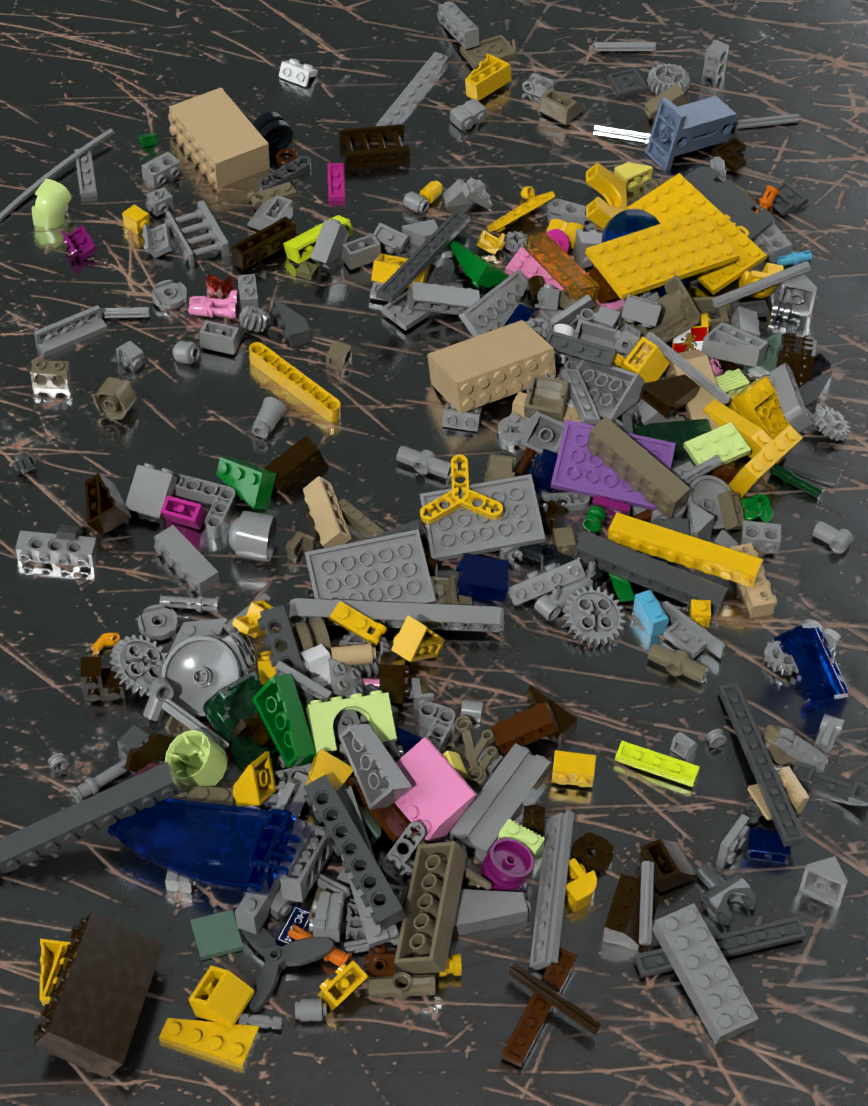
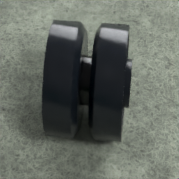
(274, 131)

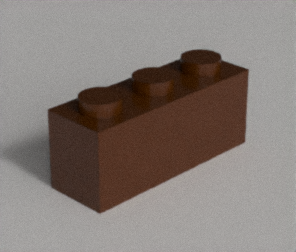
(525, 727)

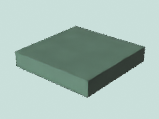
(216, 935)

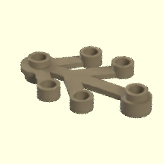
(472, 754)

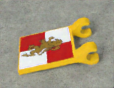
(692, 338)

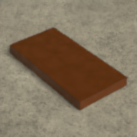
(389, 818)

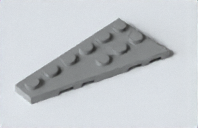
(496, 306)

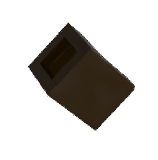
(553, 517)

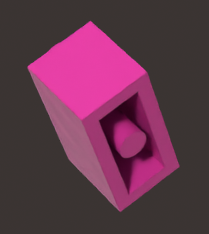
(183, 512)

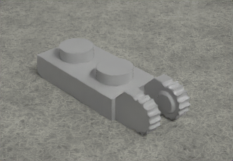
(801, 750)

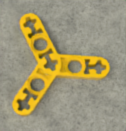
(466, 502)

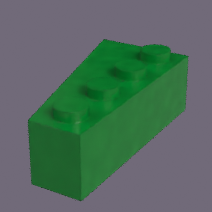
(285, 720)

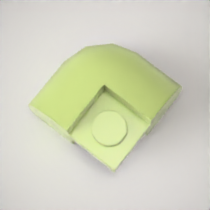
(50, 204)

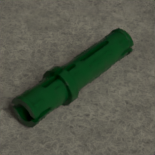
(797, 481)

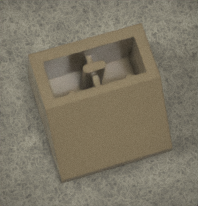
(560, 106)

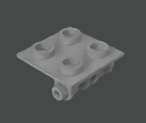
(344, 680)

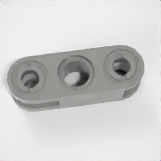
(568, 212)

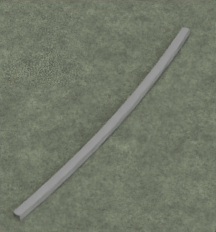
(54, 171)

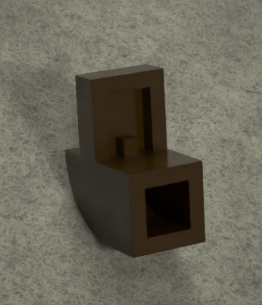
(256, 728)

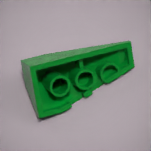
(476, 267)

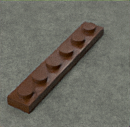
(538, 1010)

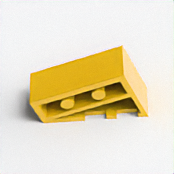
(416, 641)

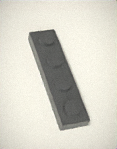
(581, 349)

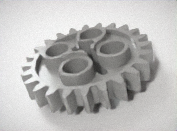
(610, 616)
(137, 663)

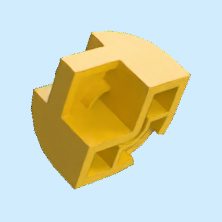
(749, 277)

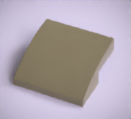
(447, 592)

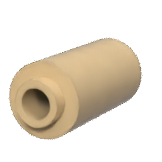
(354, 654)

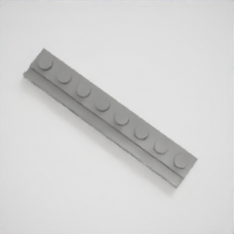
(551, 891)
(374, 933)

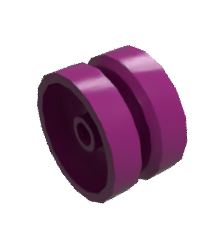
(507, 865)

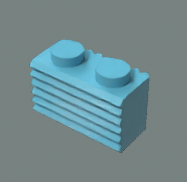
(650, 613)

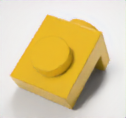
(490, 243)

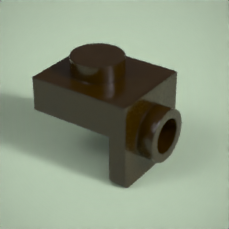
(534, 818)

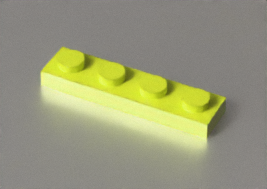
(657, 763)

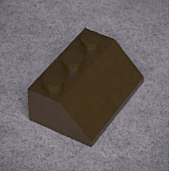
(623, 916)

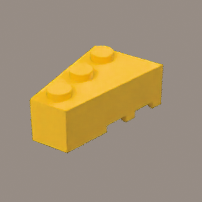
(487, 77)
(50, 960)

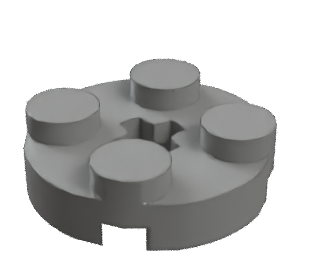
(177, 291)
(505, 428)
(159, 612)

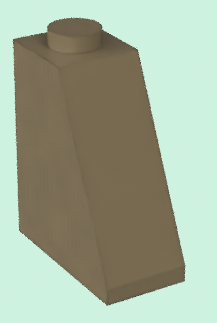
(674, 94)

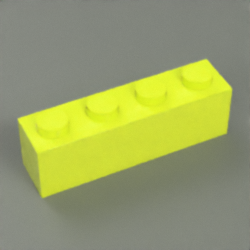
(302, 246)

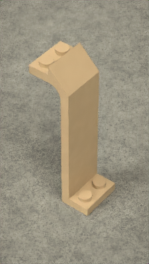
(703, 397)

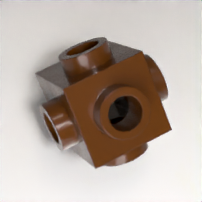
(380, 961)

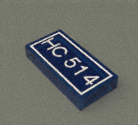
(297, 916)

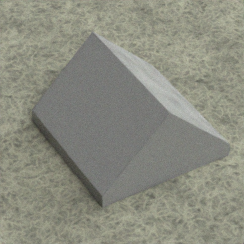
(542, 432)
(699, 522)
(825, 880)

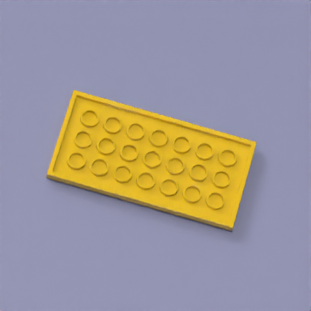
(681, 198)
(660, 252)

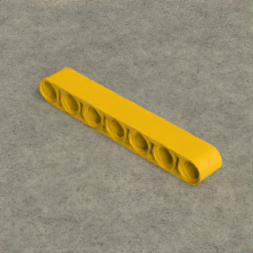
(295, 382)

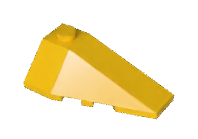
(754, 435)

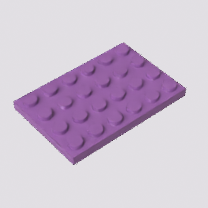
(587, 475)

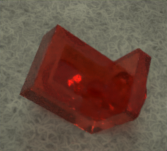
(219, 287)

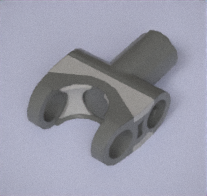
(724, 892)

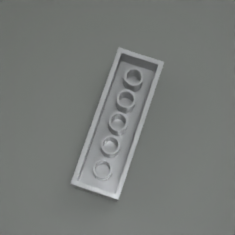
(705, 974)

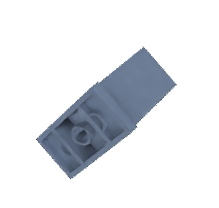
(688, 128)

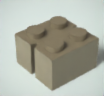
(546, 396)

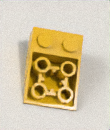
(763, 397)

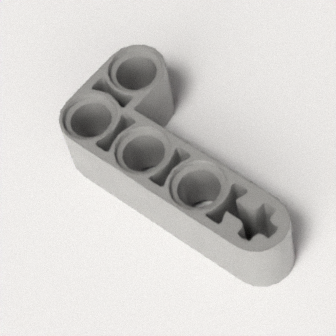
(790, 398)
(439, 722)

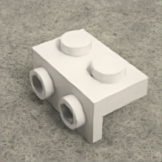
(296, 72)

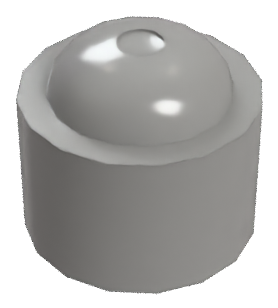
(253, 536)

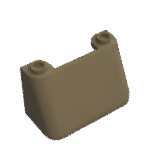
(676, 313)

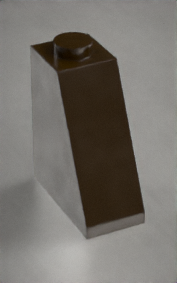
(669, 394)

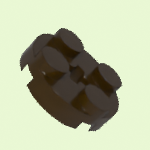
(596, 844)

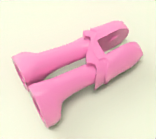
(207, 306)

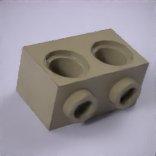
(50, 374)

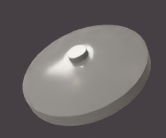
(198, 671)

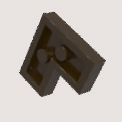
(729, 153)

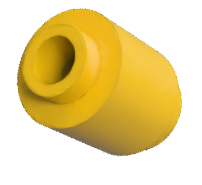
(432, 191)

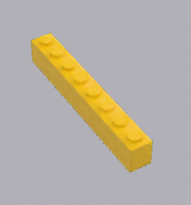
(685, 550)

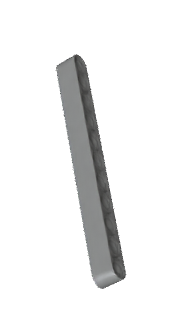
(395, 613)

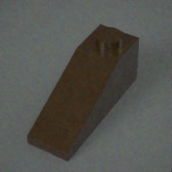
(566, 722)

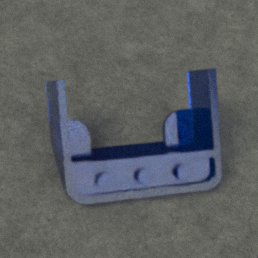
(815, 665)

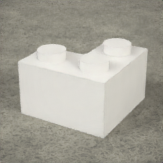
(316, 664)

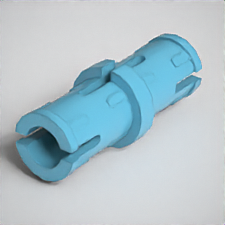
(794, 258)

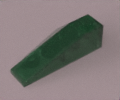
(675, 431)

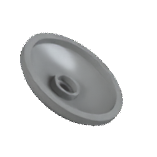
(705, 492)

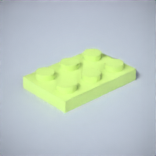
(723, 441)

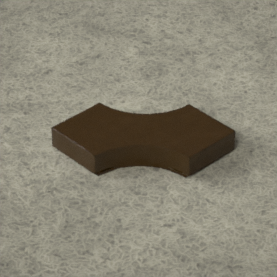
(147, 753)

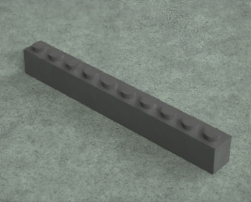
(87, 817)

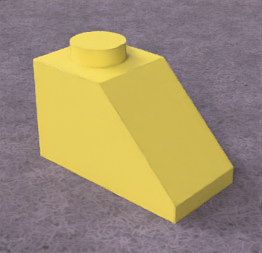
(633, 174)

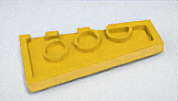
(520, 211)
(211, 1039)

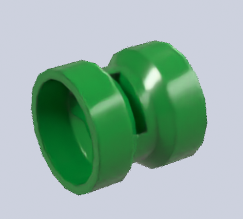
(594, 519)

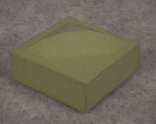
(307, 270)

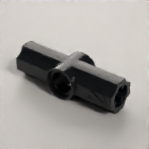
(544, 554)

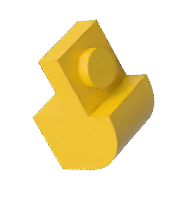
(249, 624)
(582, 888)

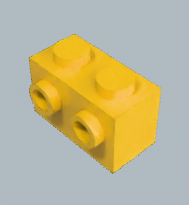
(573, 768)
(345, 982)

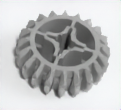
(667, 75)
(382, 646)

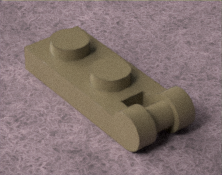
(284, 190)

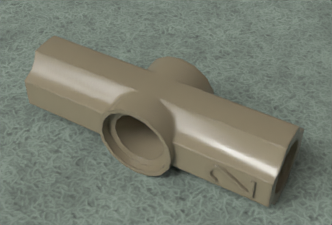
(678, 662)
(388, 986)

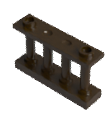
(374, 157)

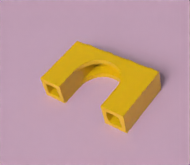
(613, 191)
(773, 453)

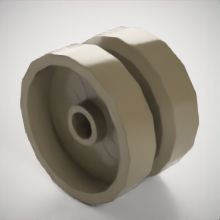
(311, 635)

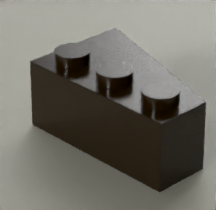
(297, 464)
(104, 504)

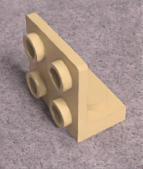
(796, 793)

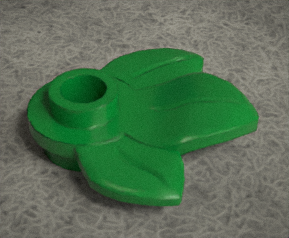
(755, 509)

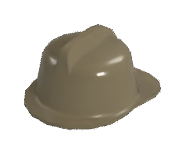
(770, 738)

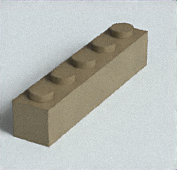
(359, 520)

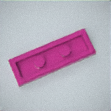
(336, 182)

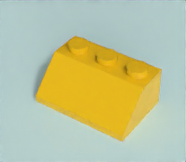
(386, 265)

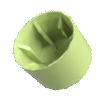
(197, 759)

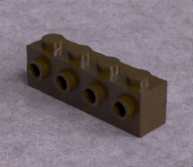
(263, 243)

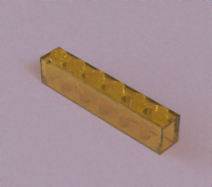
(561, 266)

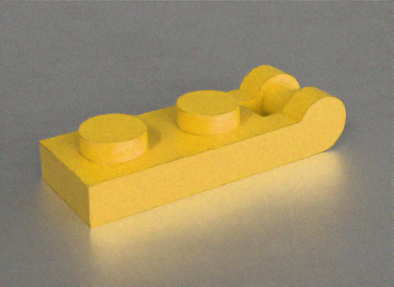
(357, 623)

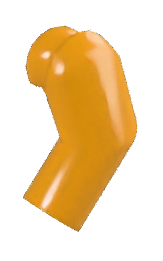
(104, 640)

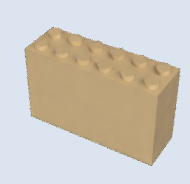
(219, 138)
(490, 366)

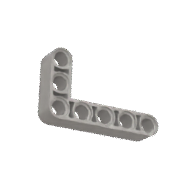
(210, 494)

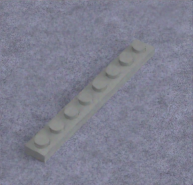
(414, 90)

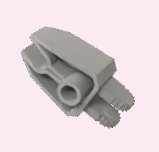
(243, 653)

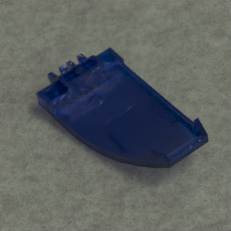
(212, 842)

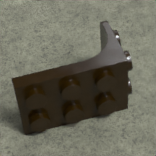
(799, 355)

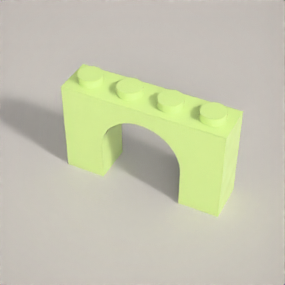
(374, 707)

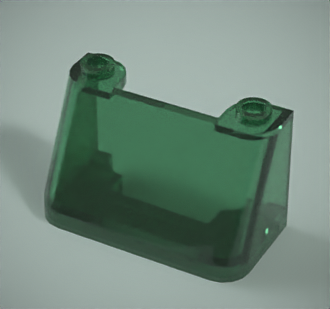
(228, 708)

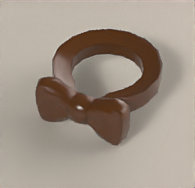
(281, 161)

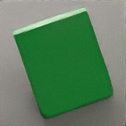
(148, 139)

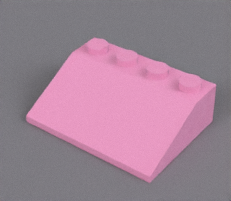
(437, 791)

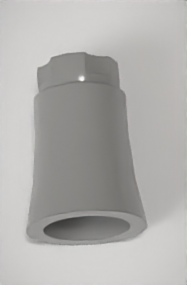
(268, 416)

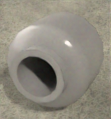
(186, 352)

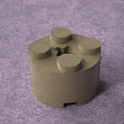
(115, 398)
(499, 467)

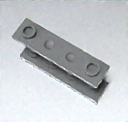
(208, 223)

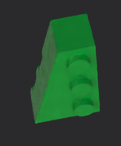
(247, 480)

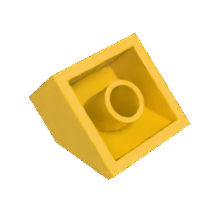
(255, 783)

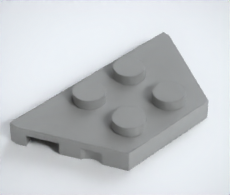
(199, 628)

